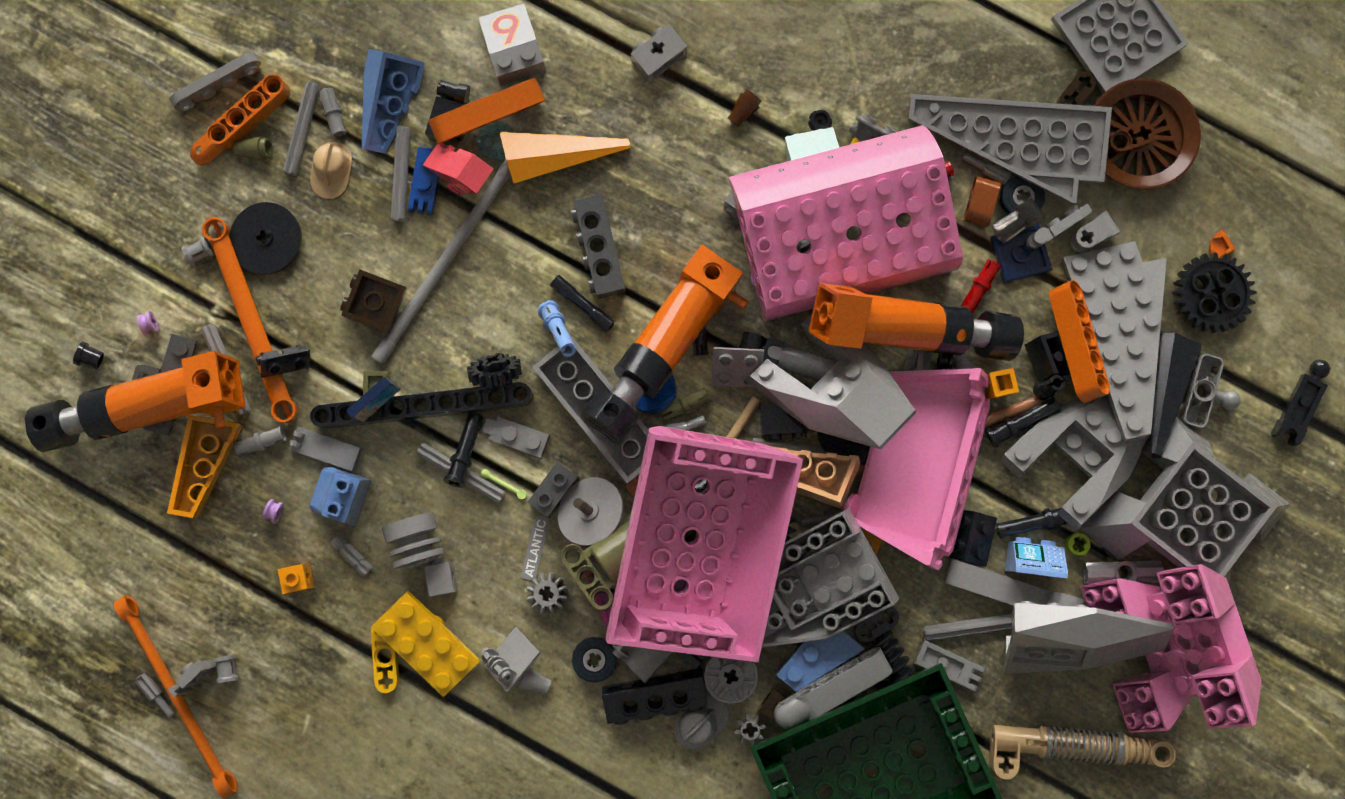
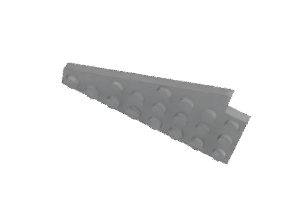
(1033, 140)

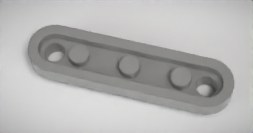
(211, 83)

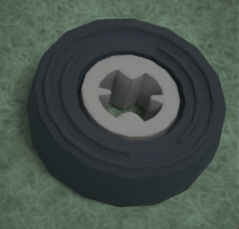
(1010, 191)
(582, 655)

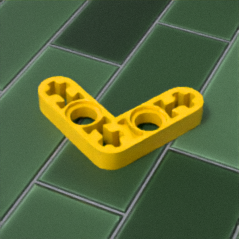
(377, 645)

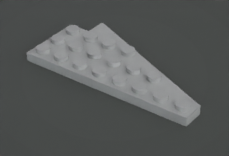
(1126, 318)

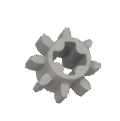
(743, 725)

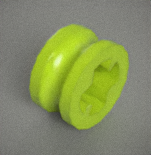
(1070, 542)

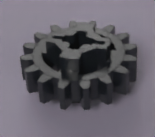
(494, 370)

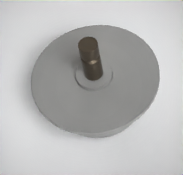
(590, 511)

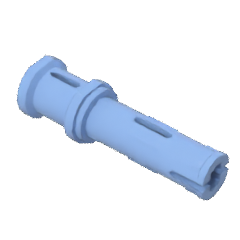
(555, 324)

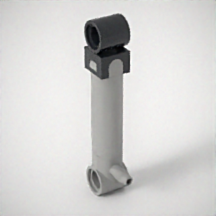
(788, 357)

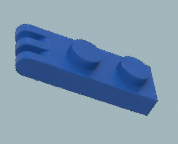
(424, 184)

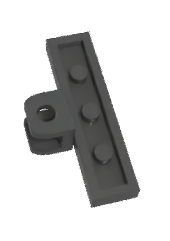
(177, 349)

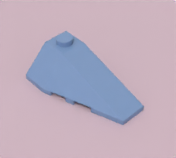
(386, 95)

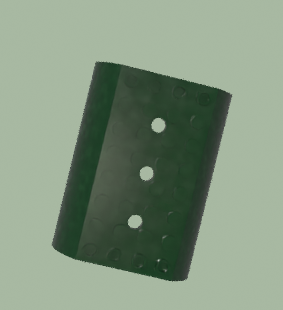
(881, 732)

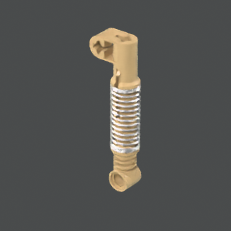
(1074, 745)

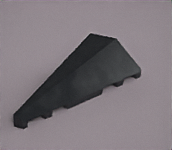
(1174, 368)

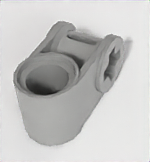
(1095, 232)

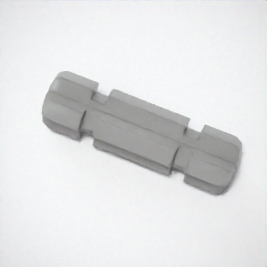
(351, 555)

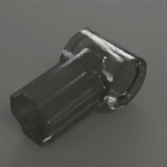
(1021, 218)

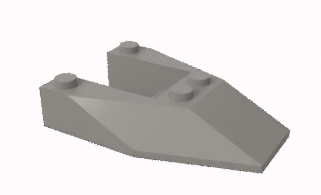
(850, 401)
(1092, 441)

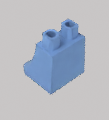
(339, 495)

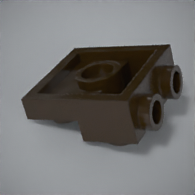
(373, 301)

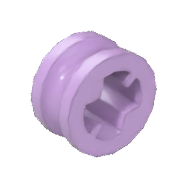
(147, 323)
(273, 511)

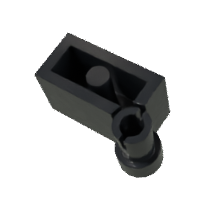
(451, 97)
(1048, 364)
(777, 422)

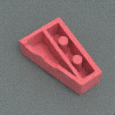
(460, 169)

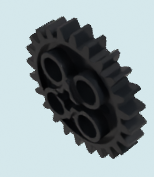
(1236, 288)

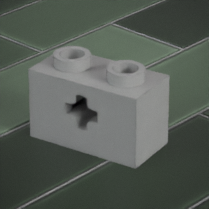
(654, 64)

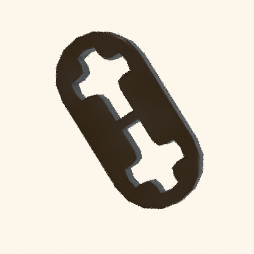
(1072, 89)

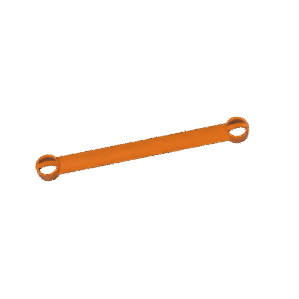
(248, 314)
(223, 780)

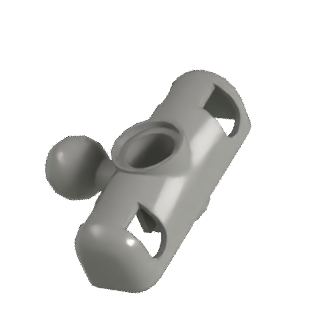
(1201, 377)

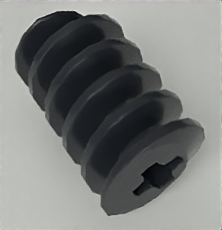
(892, 655)

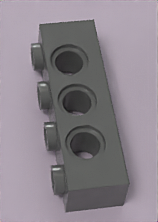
(594, 208)

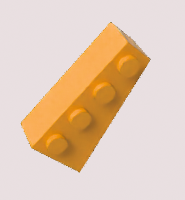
(200, 464)

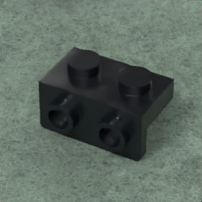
(974, 538)

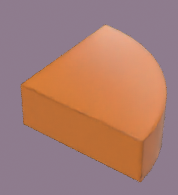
(1221, 244)

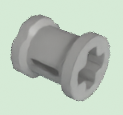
(198, 251)
(226, 668)

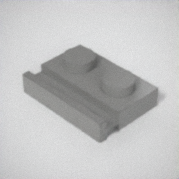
(192, 675)

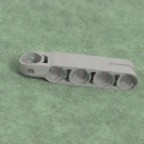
(833, 689)

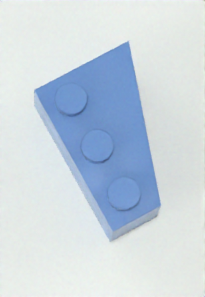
(816, 658)

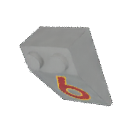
(512, 44)

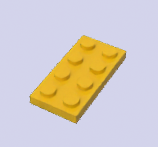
(425, 643)

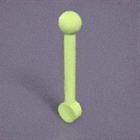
(521, 494)

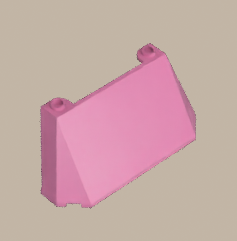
(922, 476)

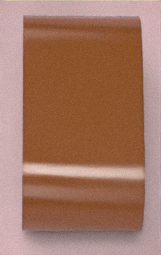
(982, 201)

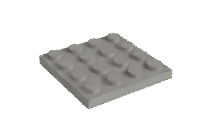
(1119, 37)

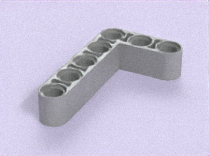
(1002, 587)

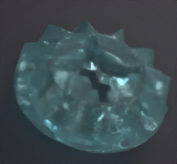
(484, 141)

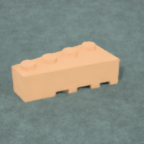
(826, 476)

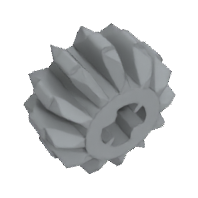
(554, 588)

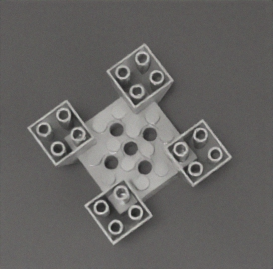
(1242, 508)

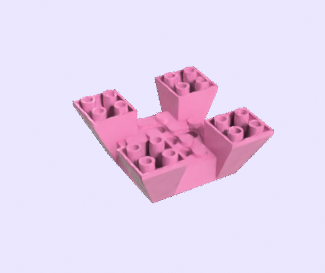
(1203, 656)

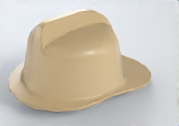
(331, 170)

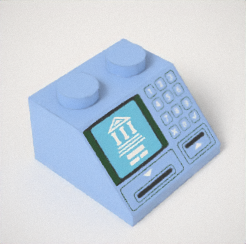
(1035, 558)

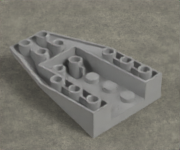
(826, 583)
(1077, 637)

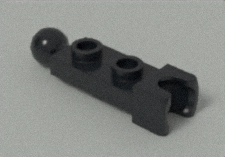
(1302, 403)

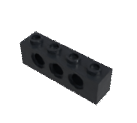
(664, 686)

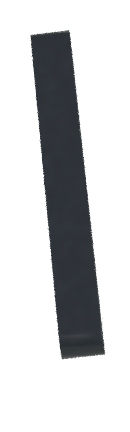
(434, 409)

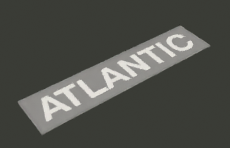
(535, 547)

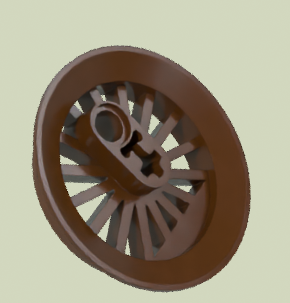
(1178, 122)

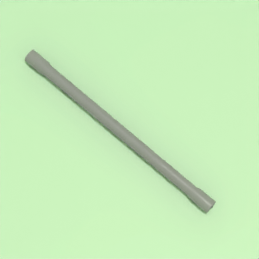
(388, 343)

